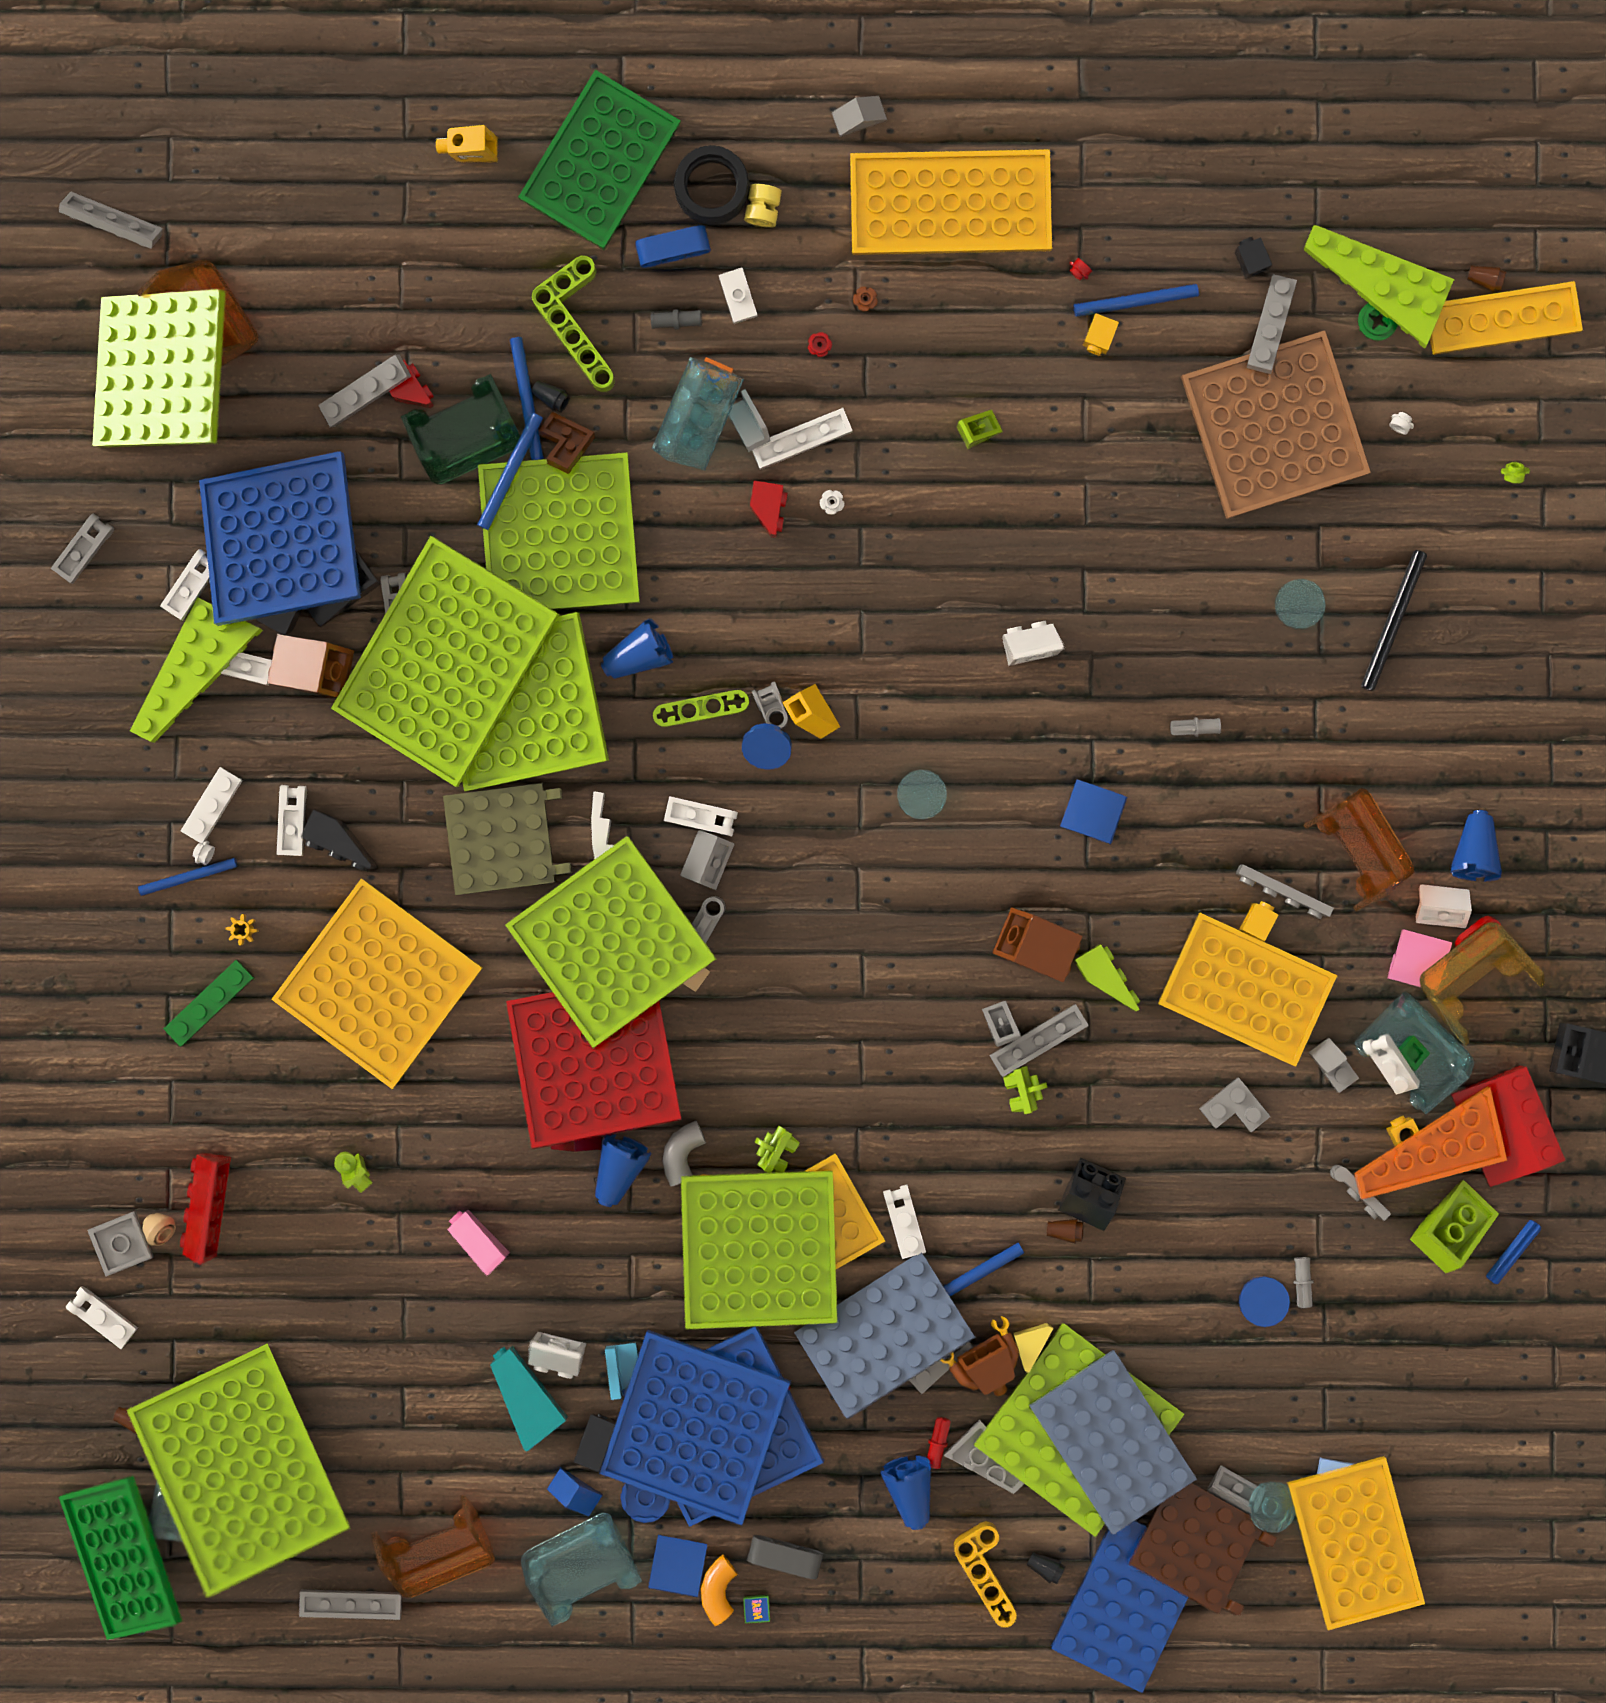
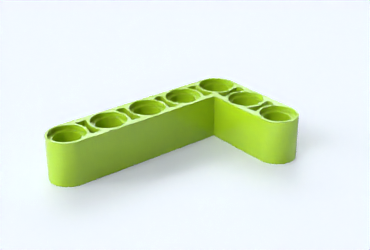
(569, 325)

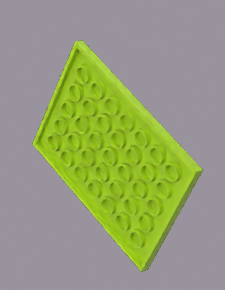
(444, 661)
(238, 1470)

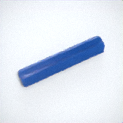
(1513, 1252)

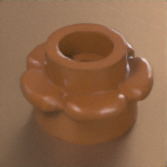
(865, 292)

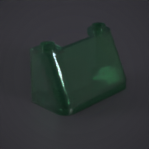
(463, 434)

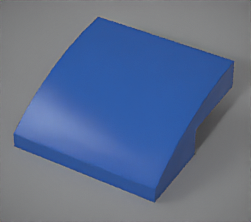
(1093, 811)
(677, 1566)

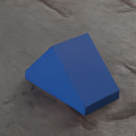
(574, 1493)

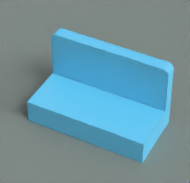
(620, 1367)

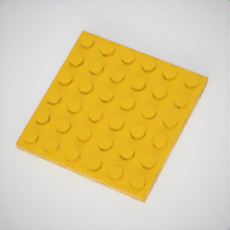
(377, 983)

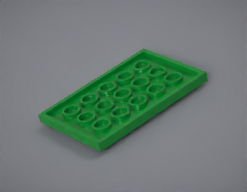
(599, 159)
(120, 1558)

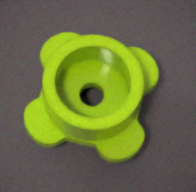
(1515, 472)

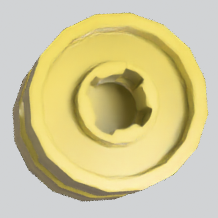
(763, 203)

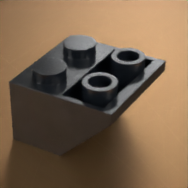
(1092, 1194)

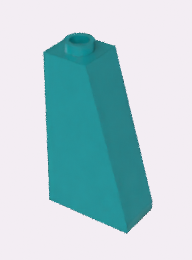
(527, 1400)

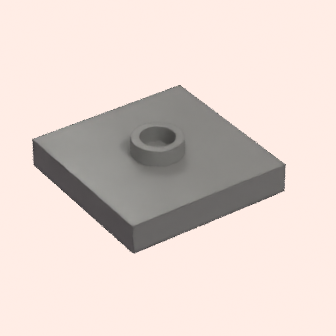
(120, 1243)

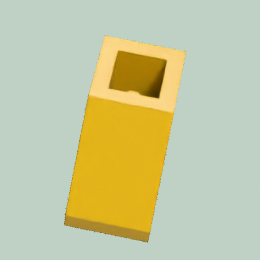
(811, 712)

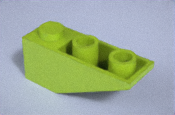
(1100, 972)

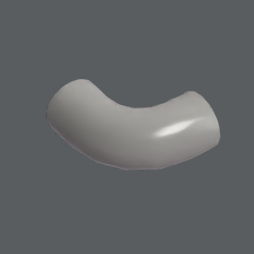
(678, 1149)

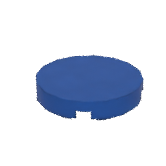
(766, 746)
(1264, 1301)
(642, 1504)

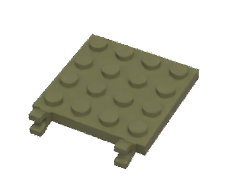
(501, 838)

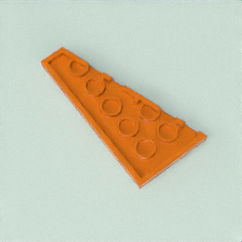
(1451, 1145)

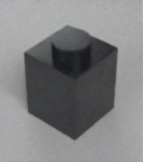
(1252, 257)

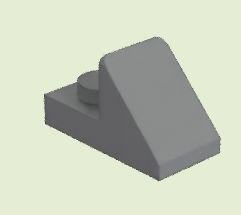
(1333, 1065)

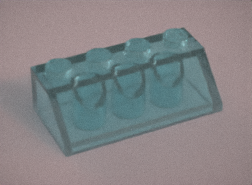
(697, 414)

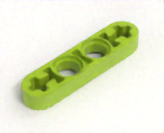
(701, 711)

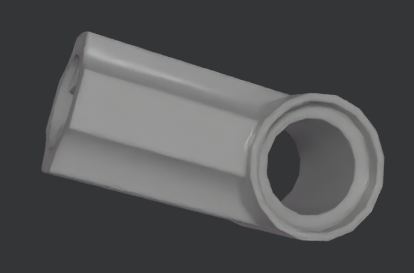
(706, 922)

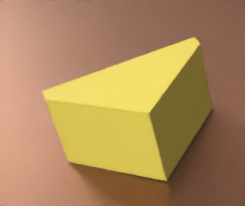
(1031, 1342)

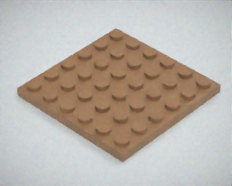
(1276, 430)

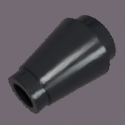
(551, 396)
(1046, 1567)

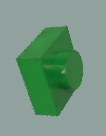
(1413, 1052)

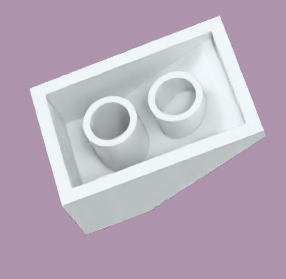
(1032, 643)
(556, 1354)

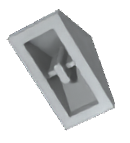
(859, 114)
(1001, 1023)

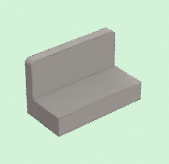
(749, 423)
(707, 859)

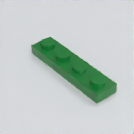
(209, 1003)

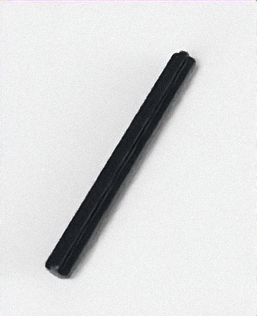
(1394, 620)

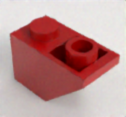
(411, 390)
(766, 505)

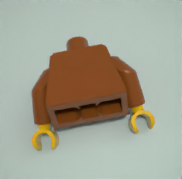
(987, 1364)

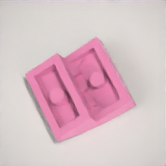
(1415, 955)

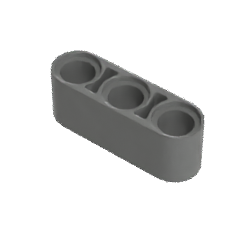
(785, 1557)

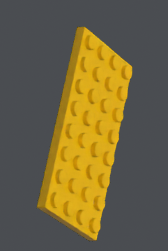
(951, 202)

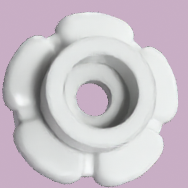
(1401, 423)
(832, 508)
(203, 853)

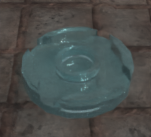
(1300, 604)
(921, 794)
(1272, 1507)

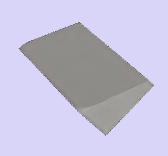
(1232, 1489)

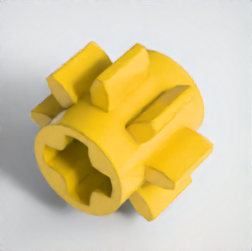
(249, 929)

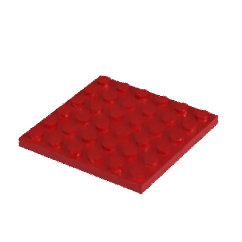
(585, 1090)

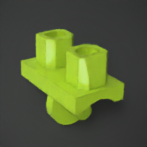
(1028, 1089)
(772, 1148)
(353, 1170)

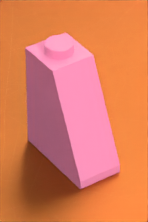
(477, 1241)

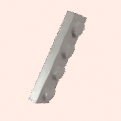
(110, 220)
(1271, 324)
(364, 390)
(1274, 887)
(1038, 1040)
(350, 1604)

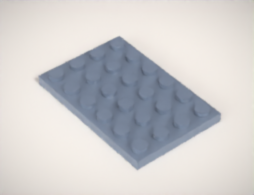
(885, 1335)
(1112, 1442)

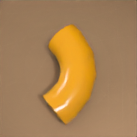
(714, 1590)

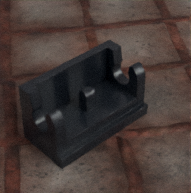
(595, 1442)

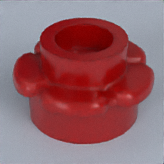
(1080, 269)
(819, 338)

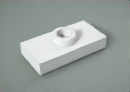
(738, 295)

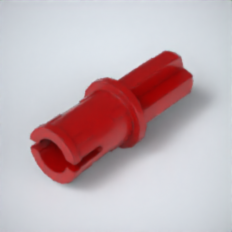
(938, 1442)

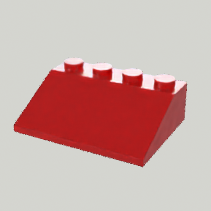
(1522, 1123)
(206, 1207)

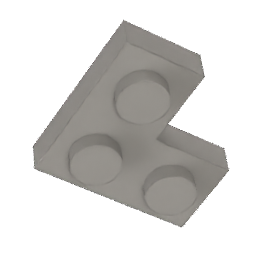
(1235, 1100)

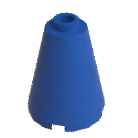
(638, 652)
(1477, 850)
(618, 1168)
(910, 1489)

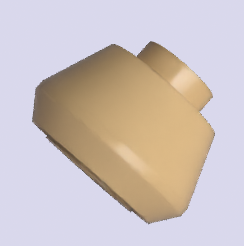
(158, 1228)

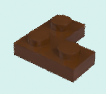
(570, 438)

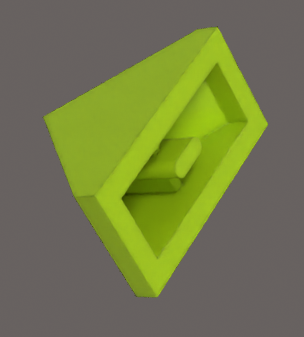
(978, 428)

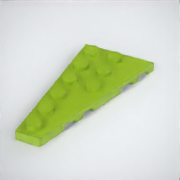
(1390, 284)
(190, 668)

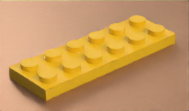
(1507, 318)

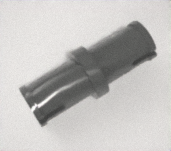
(676, 319)

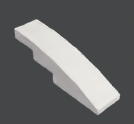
(600, 826)

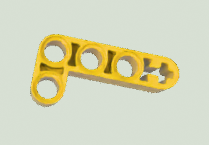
(988, 1577)

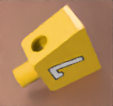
(469, 144)

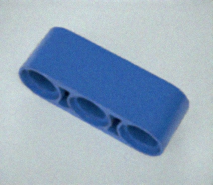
(673, 246)

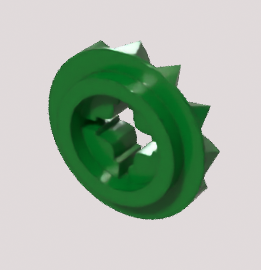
(1366, 324)

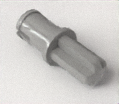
(1195, 726)
(1303, 1282)

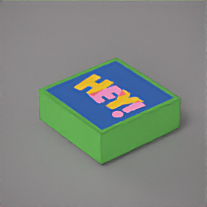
(756, 1608)

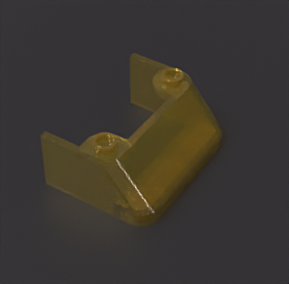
(1466, 965)

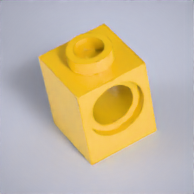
(1100, 335)
(1259, 920)
(1399, 1124)

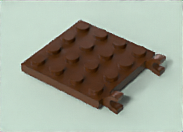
(1198, 1547)

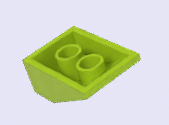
(1454, 1227)

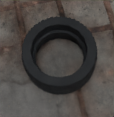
(702, 156)

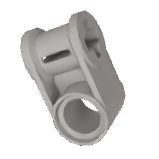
(770, 704)

